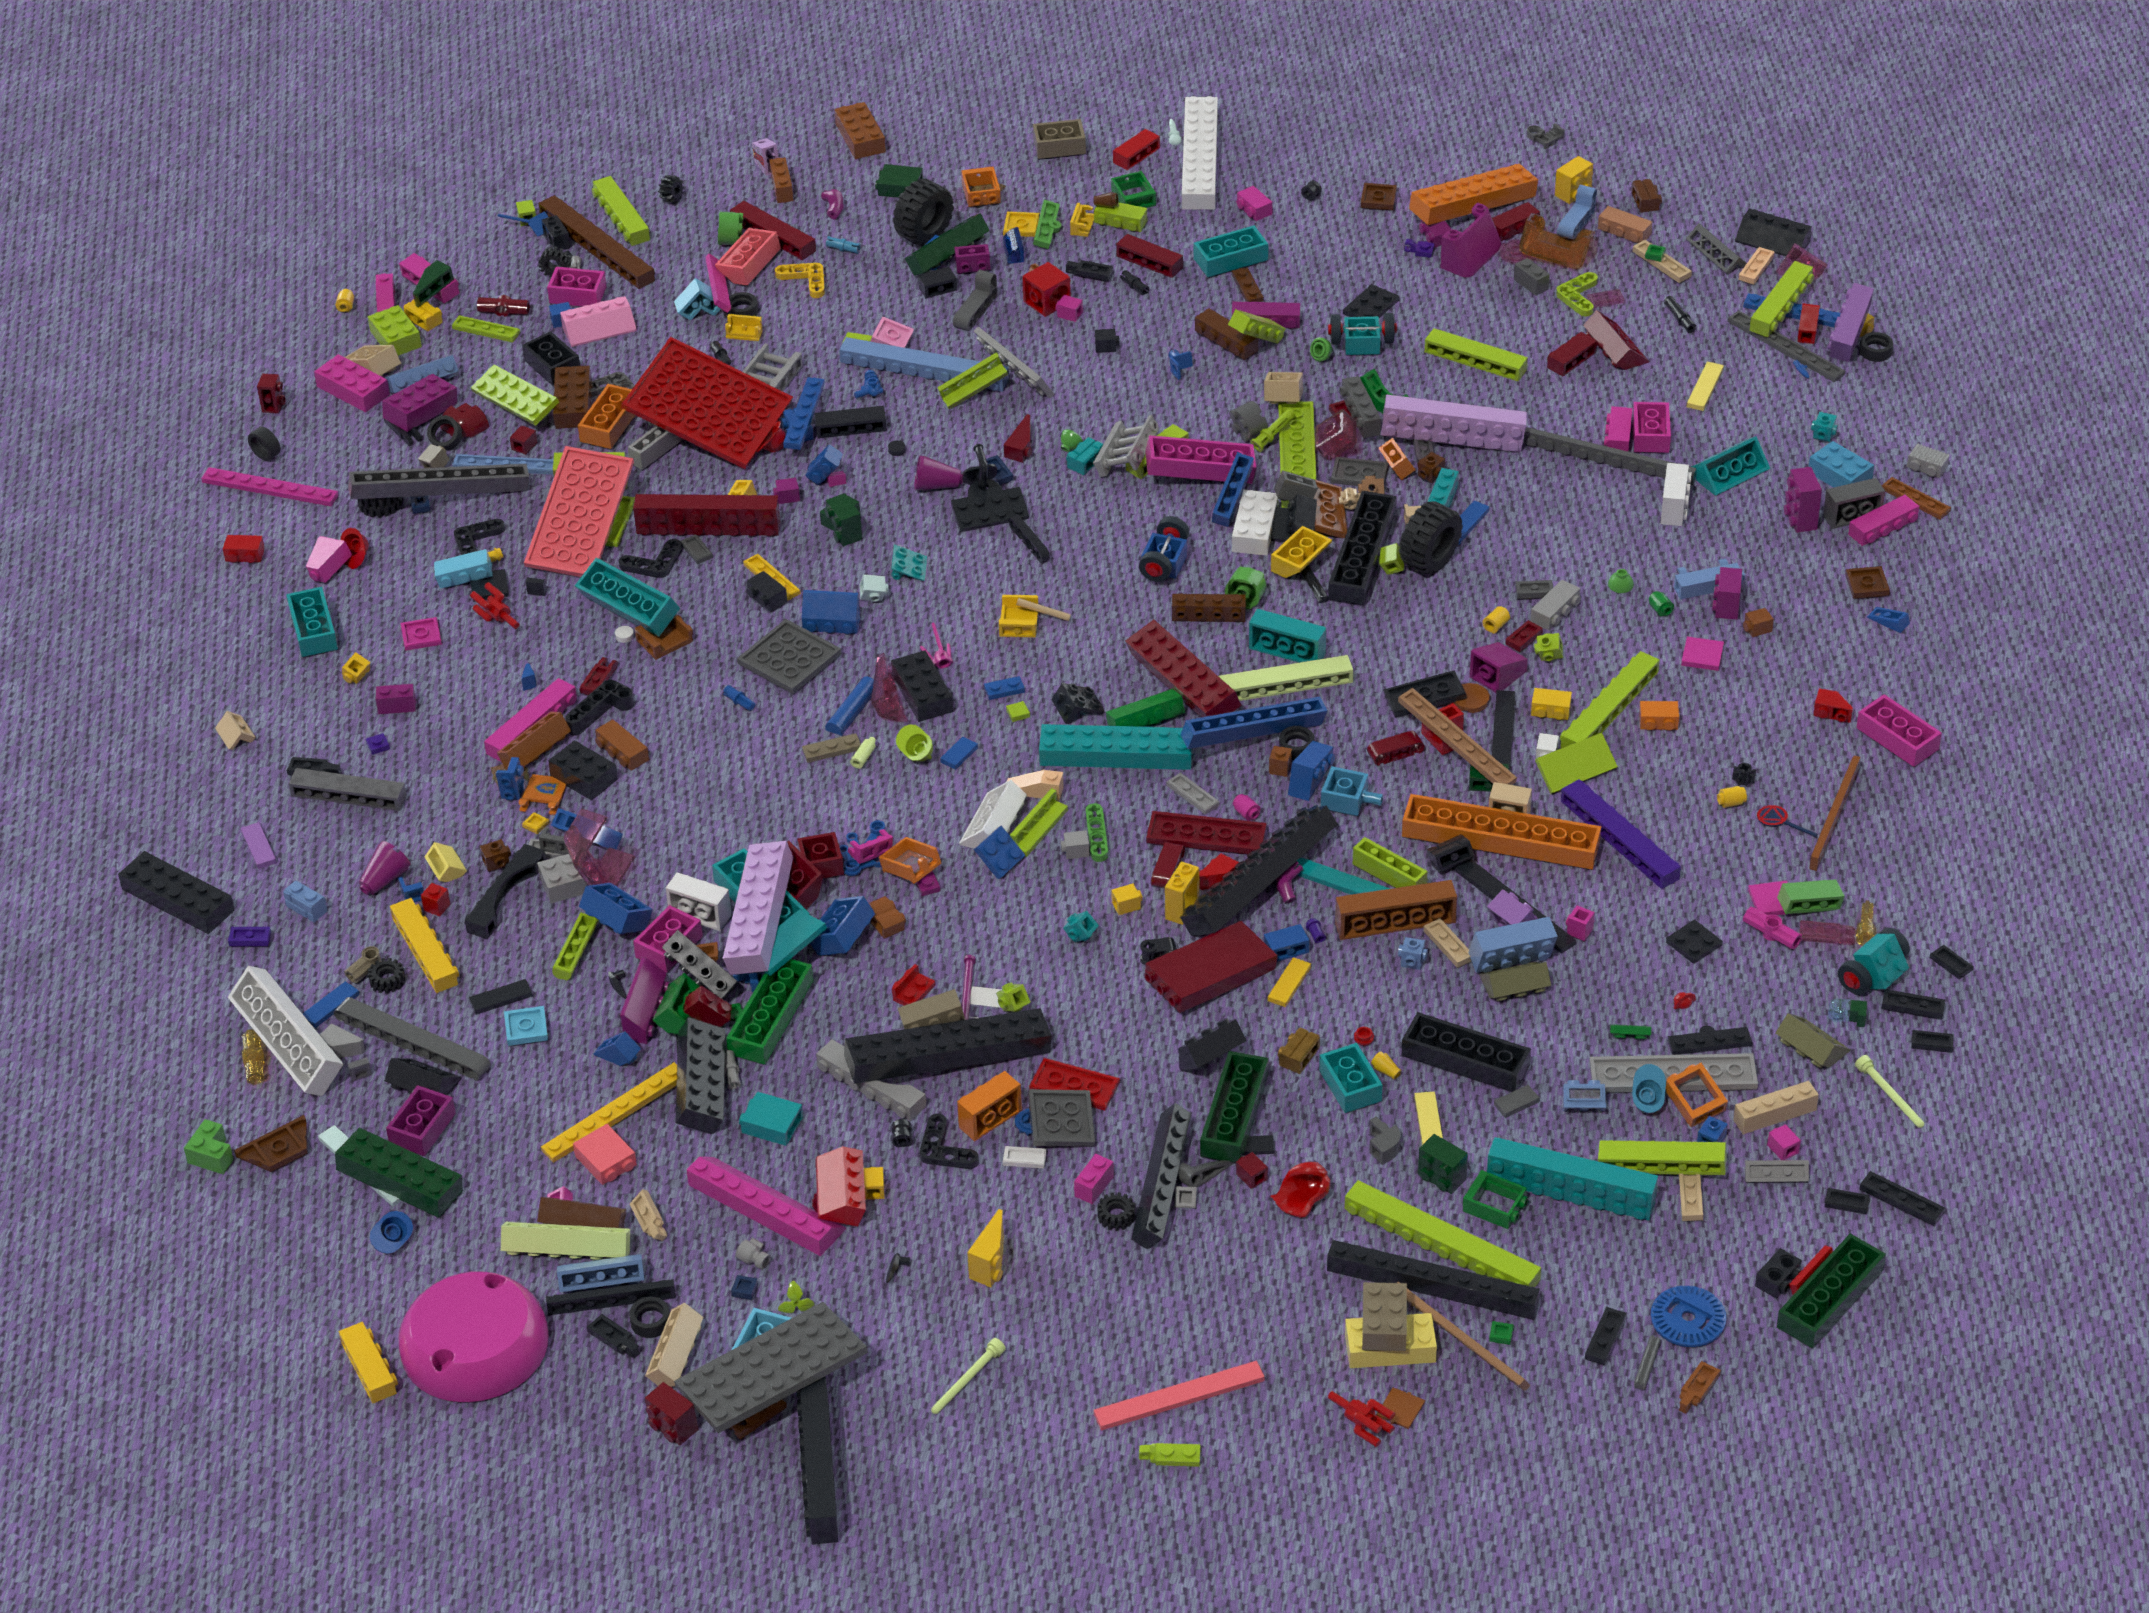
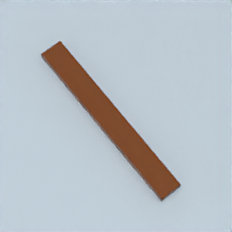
(1834, 813)

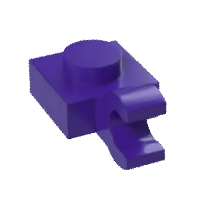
(1421, 249)

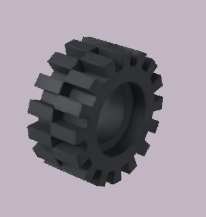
(556, 255)
(389, 983)
(1116, 1202)

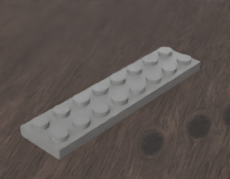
(1727, 1070)

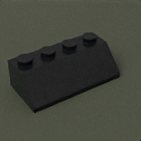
(1772, 232)

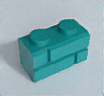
(1083, 456)

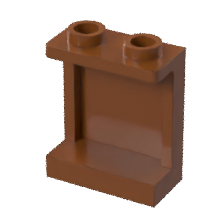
(673, 637)

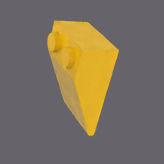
(987, 1253)

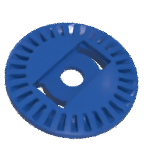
(1693, 1300)

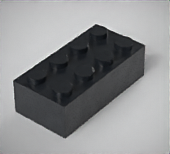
(922, 686)

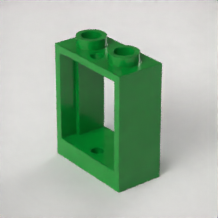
(1144, 199)
(1500, 1186)

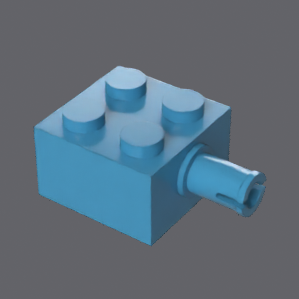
(1347, 791)

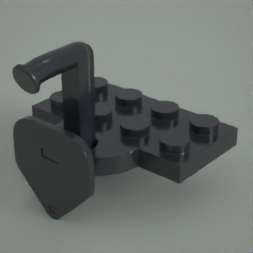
(983, 505)

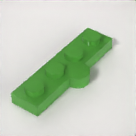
(1047, 224)

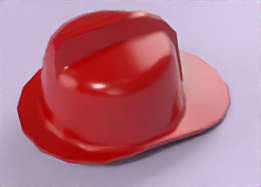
(775, 439)
(357, 544)

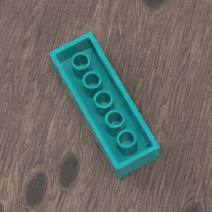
(627, 597)
(729, 873)

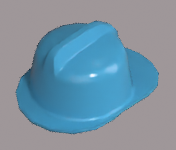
(1649, 1088)

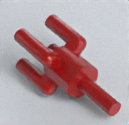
(493, 607)
(1364, 1416)

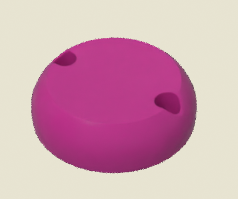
(472, 1337)

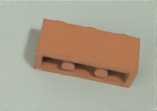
(1624, 224)

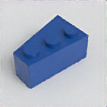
(1309, 769)

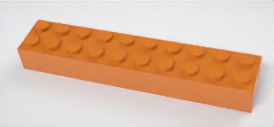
(1502, 831)

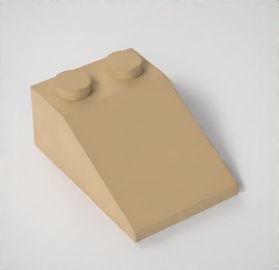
(376, 358)

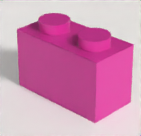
(1254, 203)
(1093, 1178)

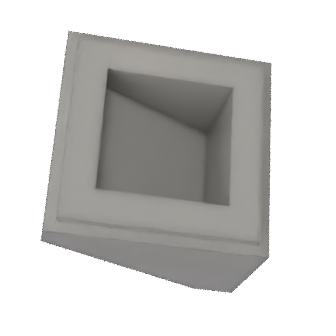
(1185, 1197)

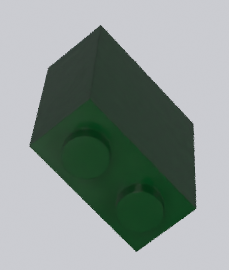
(896, 178)

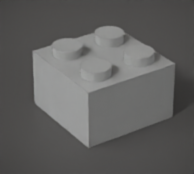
(560, 878)

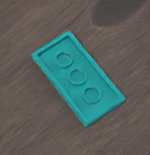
(793, 937)

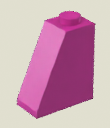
(327, 558)

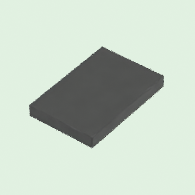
(1351, 471)

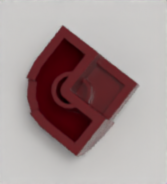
(470, 419)

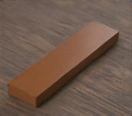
(1925, 502)

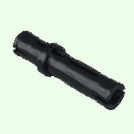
(1683, 318)

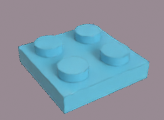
(525, 1025)

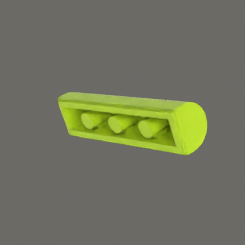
(574, 946)

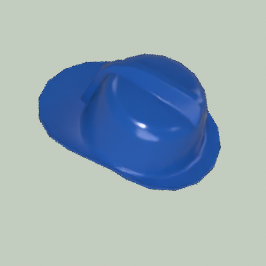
(391, 1232)

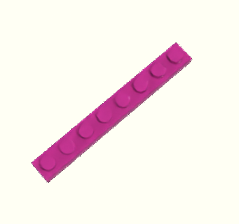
(269, 486)

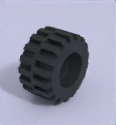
(379, 506)

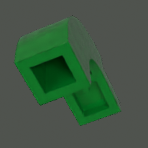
(1376, 389)

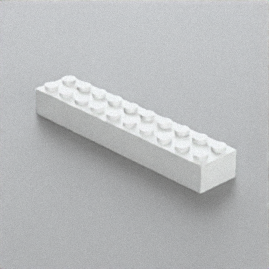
(1199, 153)

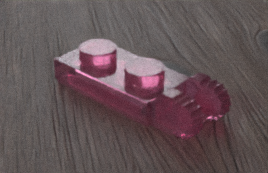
(1827, 932)

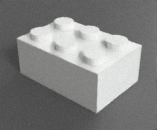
(1676, 494)
(700, 900)

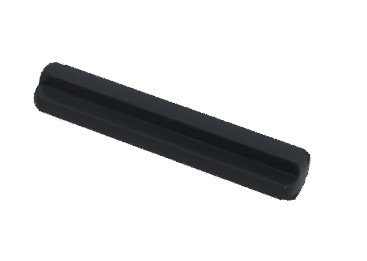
(1314, 584)

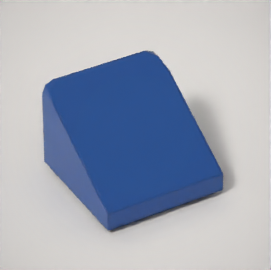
(528, 678)

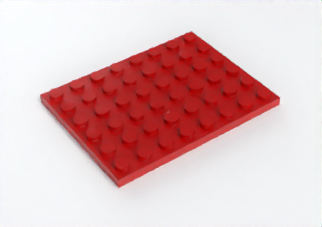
(707, 402)

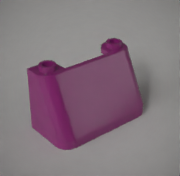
(1471, 249)

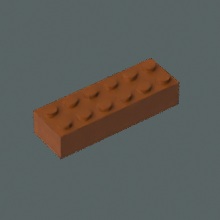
(1395, 909)

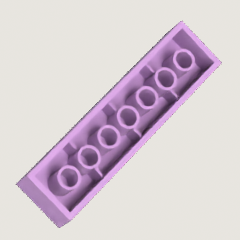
(1453, 423)
(758, 908)

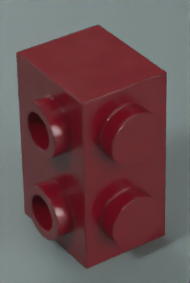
(270, 393)
(707, 1007)

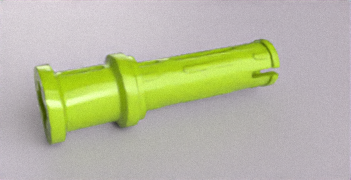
(1267, 435)

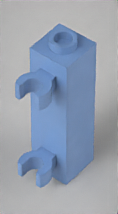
(1700, 581)

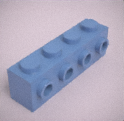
(441, 367)
(600, 1273)

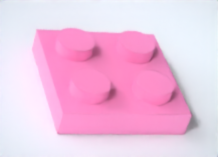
(892, 333)

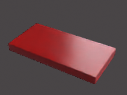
(1062, 1076)

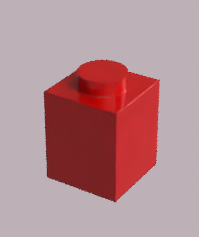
(435, 899)

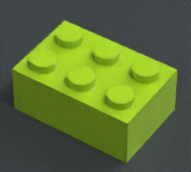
(395, 329)

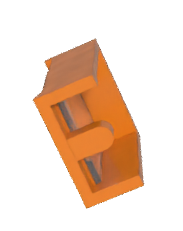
(910, 859)

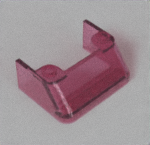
(579, 840)

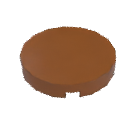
(1476, 698)

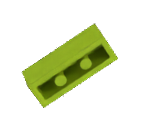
(1122, 216)

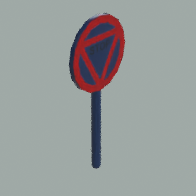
(1776, 816)

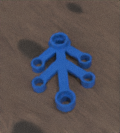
(851, 866)

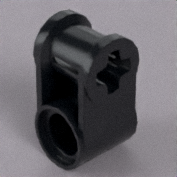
(1156, 948)

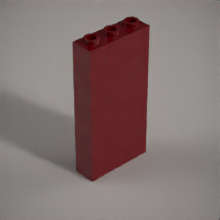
(1210, 966)

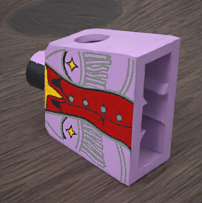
(763, 151)

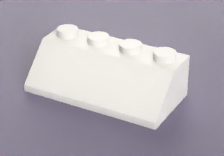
(996, 809)

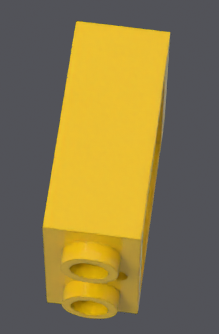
(1181, 891)

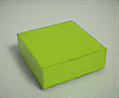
(1018, 711)

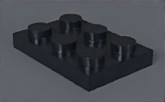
(1371, 303)

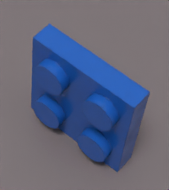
(999, 852)

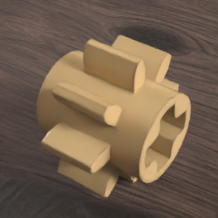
(1349, 498)

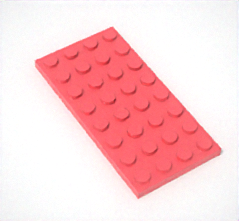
(578, 511)

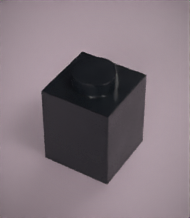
(1106, 340)

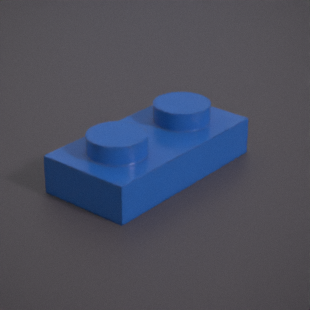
(1004, 688)

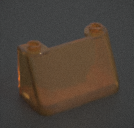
(1554, 248)

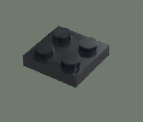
(1694, 941)

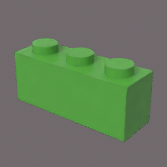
(1810, 896)

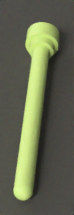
(1865, 1065)
(994, 1348)

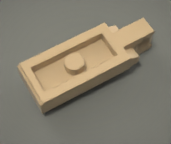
(648, 1215)

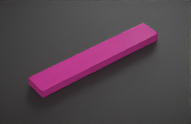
(718, 284)

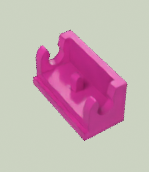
(871, 849)

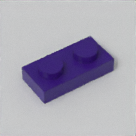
(249, 936)

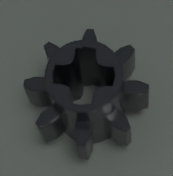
(1744, 774)

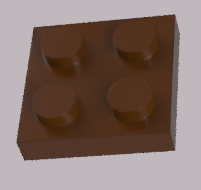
(1378, 196)
(1867, 582)

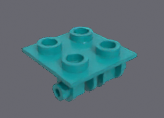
(908, 563)

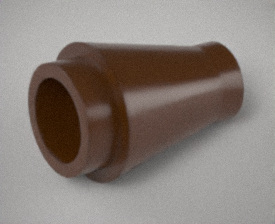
(1107, 200)

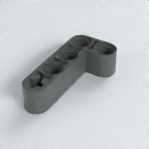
(978, 301)

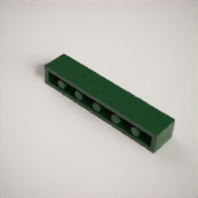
(943, 246)

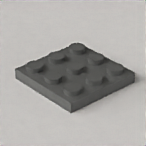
(1061, 1118)

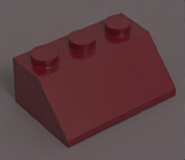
(804, 878)

